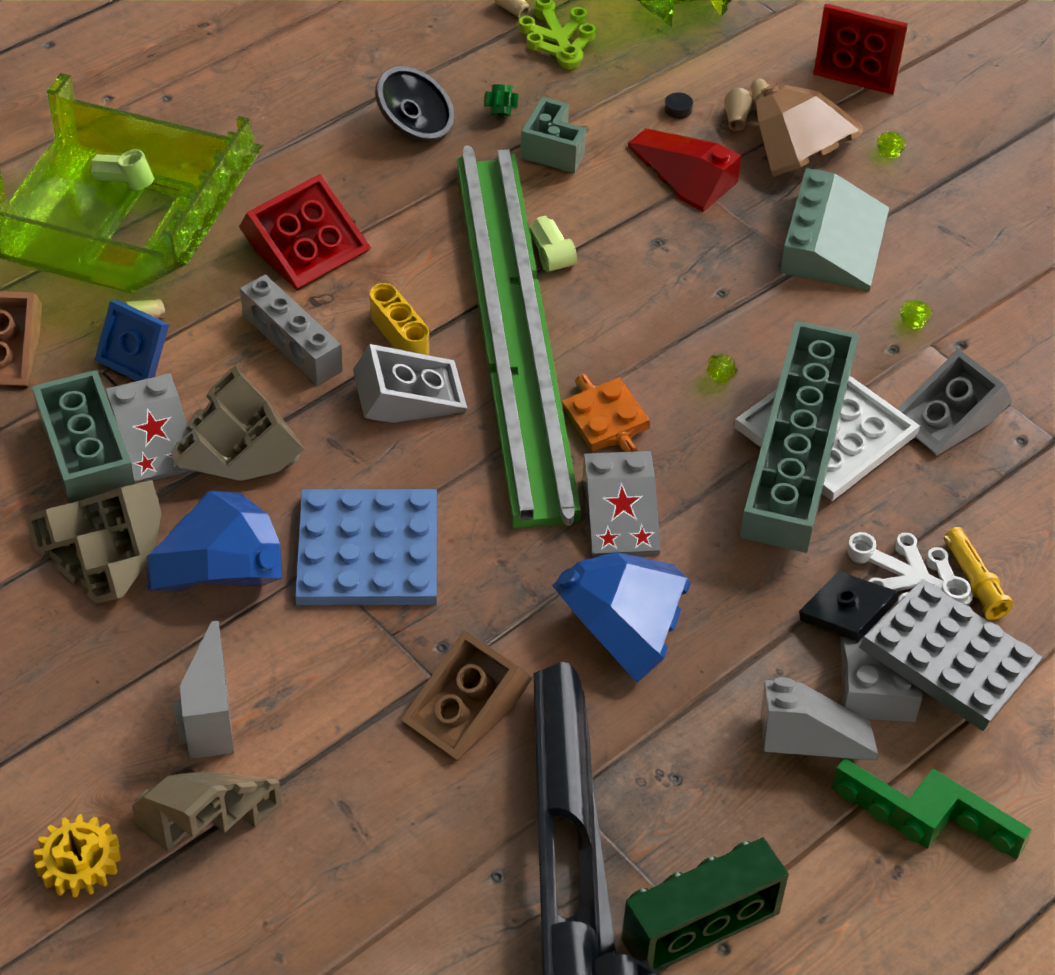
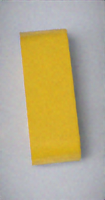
(398, 320)

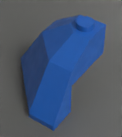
(217, 543)
(626, 605)

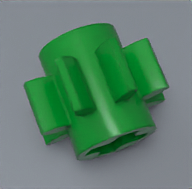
(501, 100)

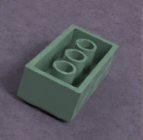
(83, 436)

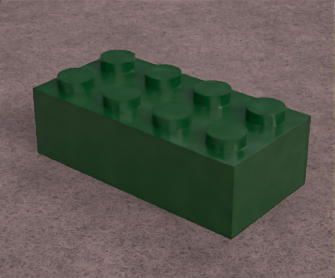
(704, 904)

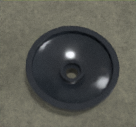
(414, 103)

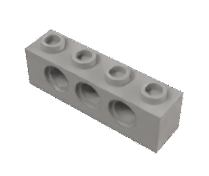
(291, 329)

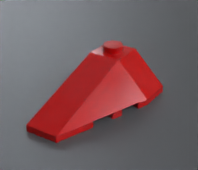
(693, 167)

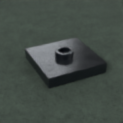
(848, 606)

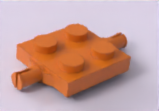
(606, 414)

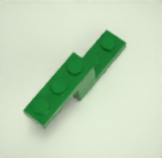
(931, 808)

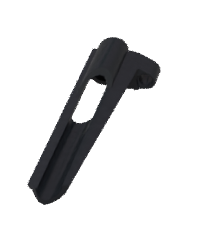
(565, 788)

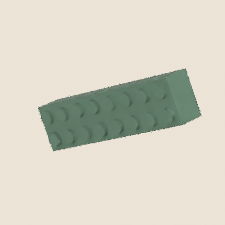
(799, 437)

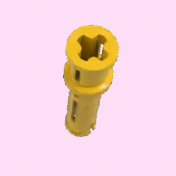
(983, 583)

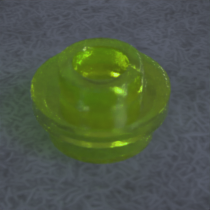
(891, 144)
(915, 313)
(721, 368)

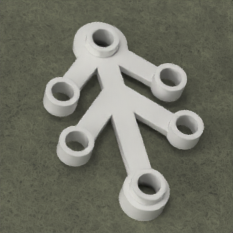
(863, 549)

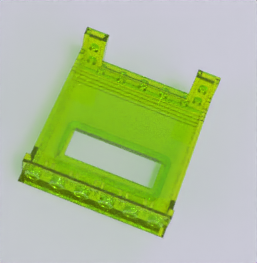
(66, 218)

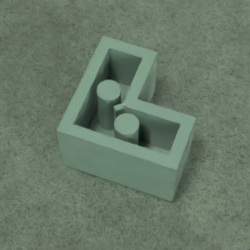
(550, 138)

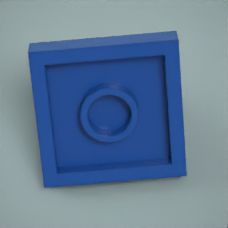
(131, 341)

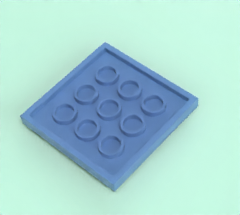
(367, 547)

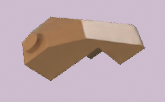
(799, 124)

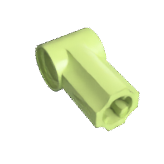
(127, 168)
(553, 249)

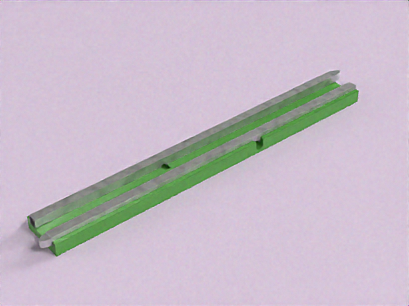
(517, 345)

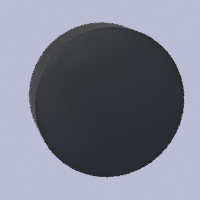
(678, 105)

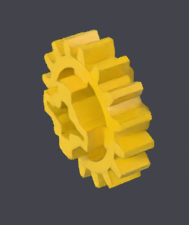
(93, 843)

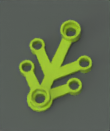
(568, 55)

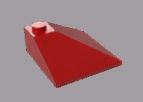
(860, 48)
(304, 232)

